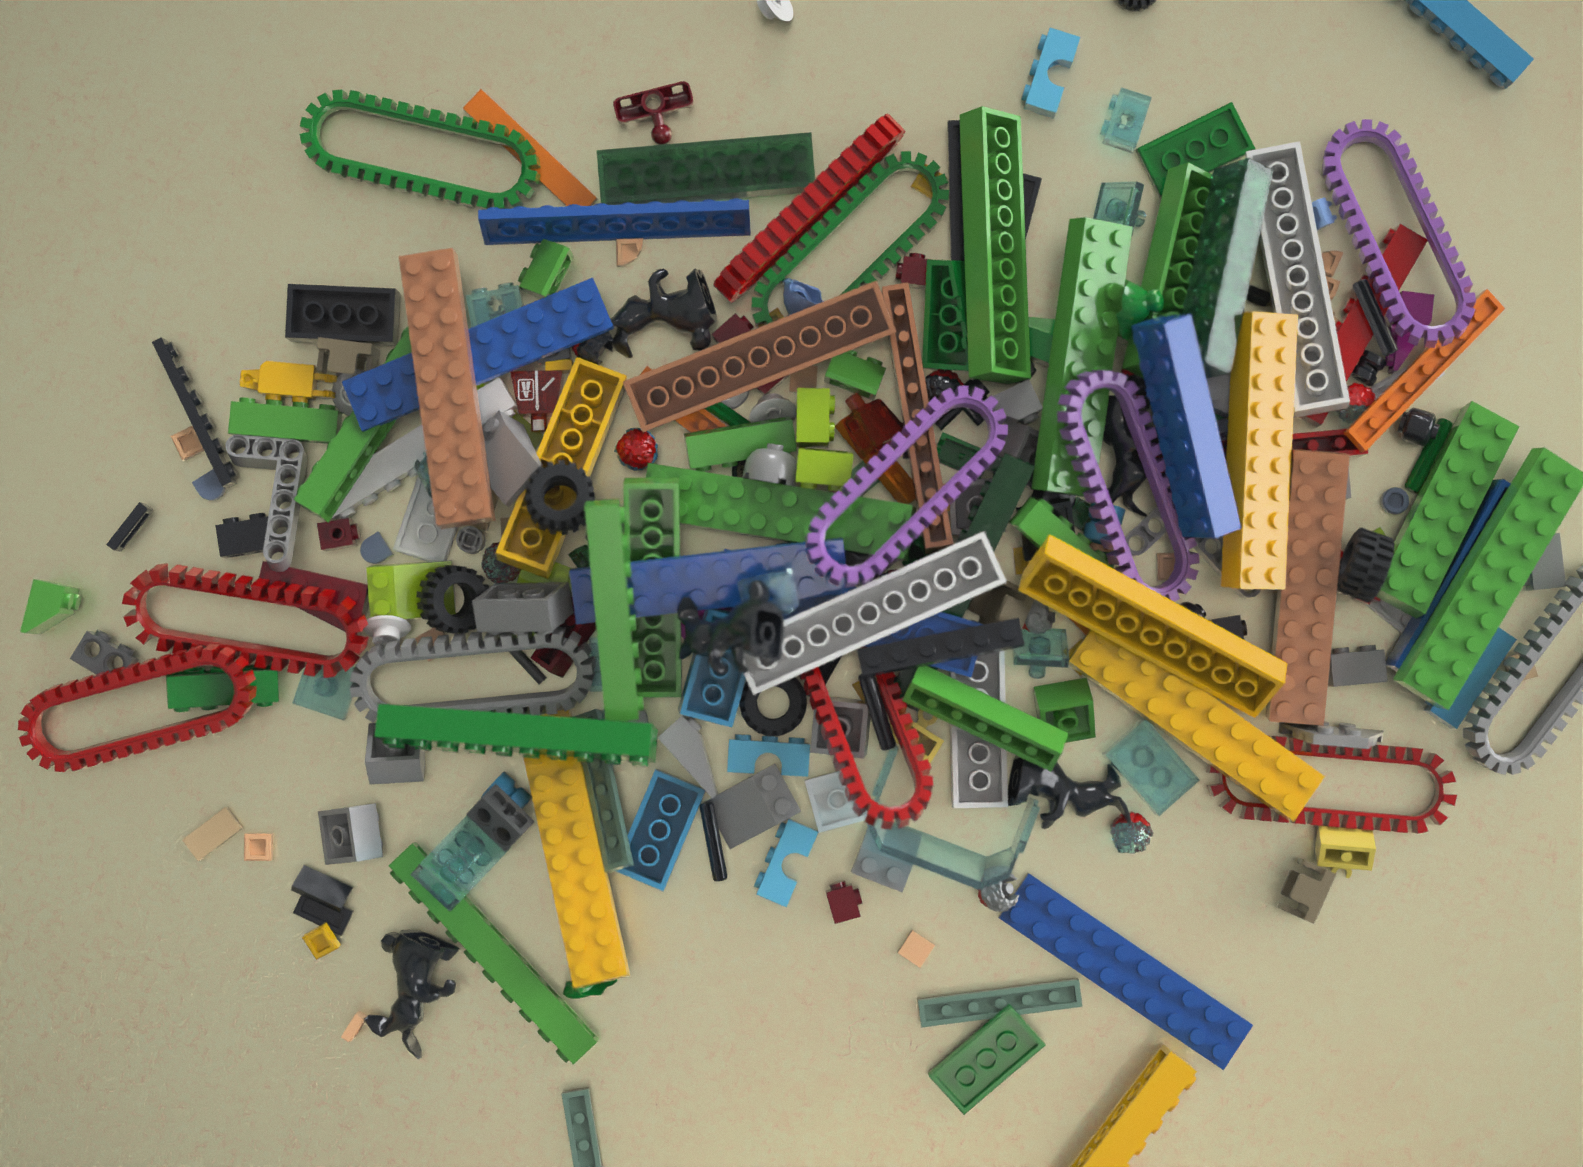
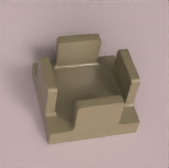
(345, 356)
(1001, 604)
(1307, 891)

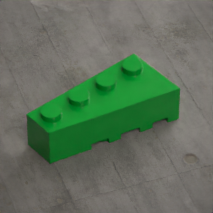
(945, 316)

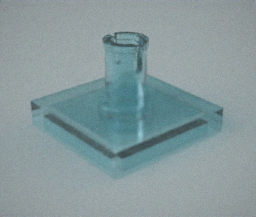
(1120, 203)
(1042, 651)
(325, 695)

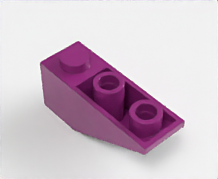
(1421, 309)

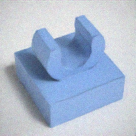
(1322, 213)

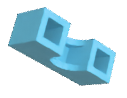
(1057, 50)
(792, 754)
(774, 882)

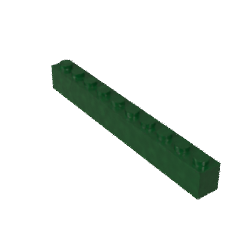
(991, 517)

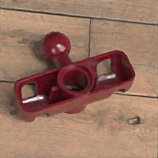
(670, 102)

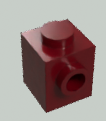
(913, 271)
(338, 534)
(843, 901)

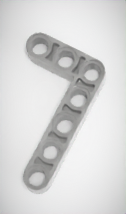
(281, 491)
(1148, 538)

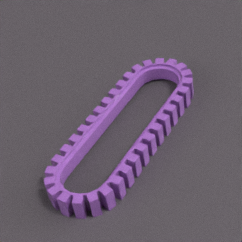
(1425, 213)
(879, 464)
(1153, 466)

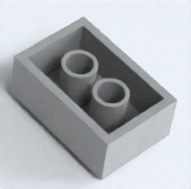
(523, 607)

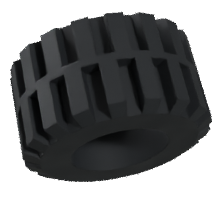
(558, 476)
(1365, 564)
(433, 598)
(780, 725)

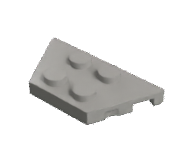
(1343, 736)

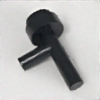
(942, 422)

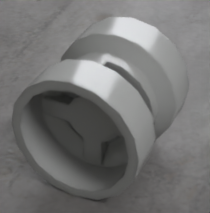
(471, 540)

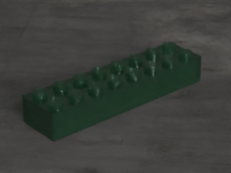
(707, 170)
(1226, 260)

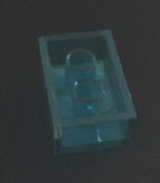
(1150, 767)
(458, 863)

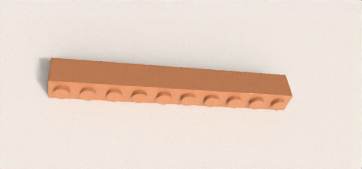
(912, 399)

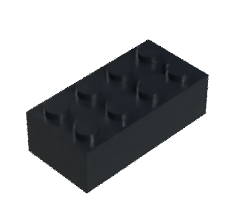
(342, 314)

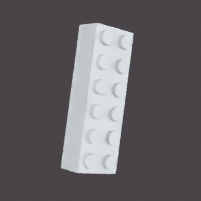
(978, 765)

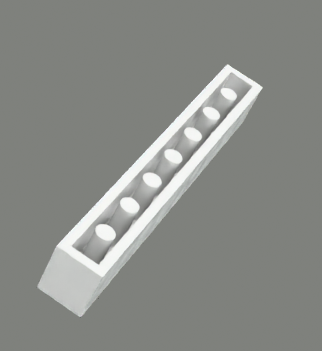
(398, 458)

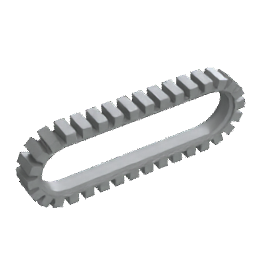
(475, 645)
(1509, 681)

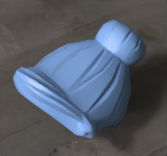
(799, 295)

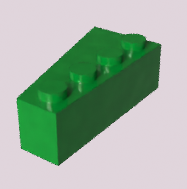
(214, 688)

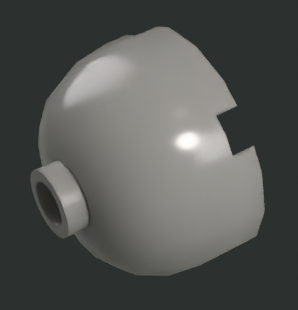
(771, 465)

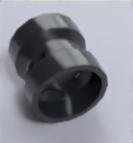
(1368, 368)

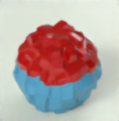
(636, 449)

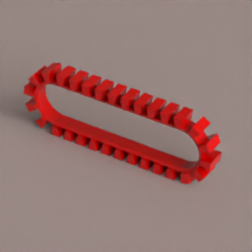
(182, 640)
(1349, 818)

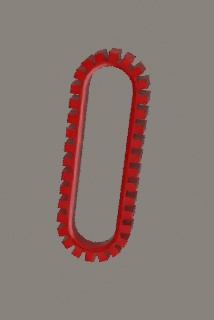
(808, 208)
(141, 741)
(844, 760)

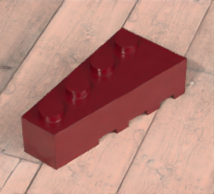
(343, 587)

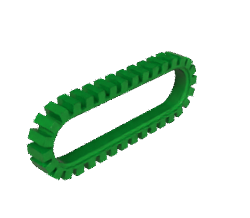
(419, 117)
(833, 221)

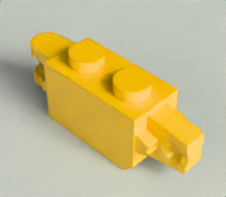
(287, 380)

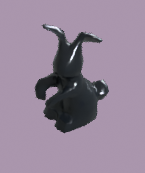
(683, 310)
(1128, 470)
(750, 627)
(1059, 790)
(414, 960)

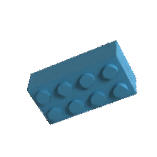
(708, 693)
(661, 828)

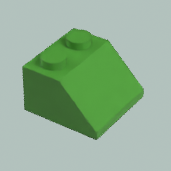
(546, 269)
(855, 374)
(48, 606)
(1067, 707)

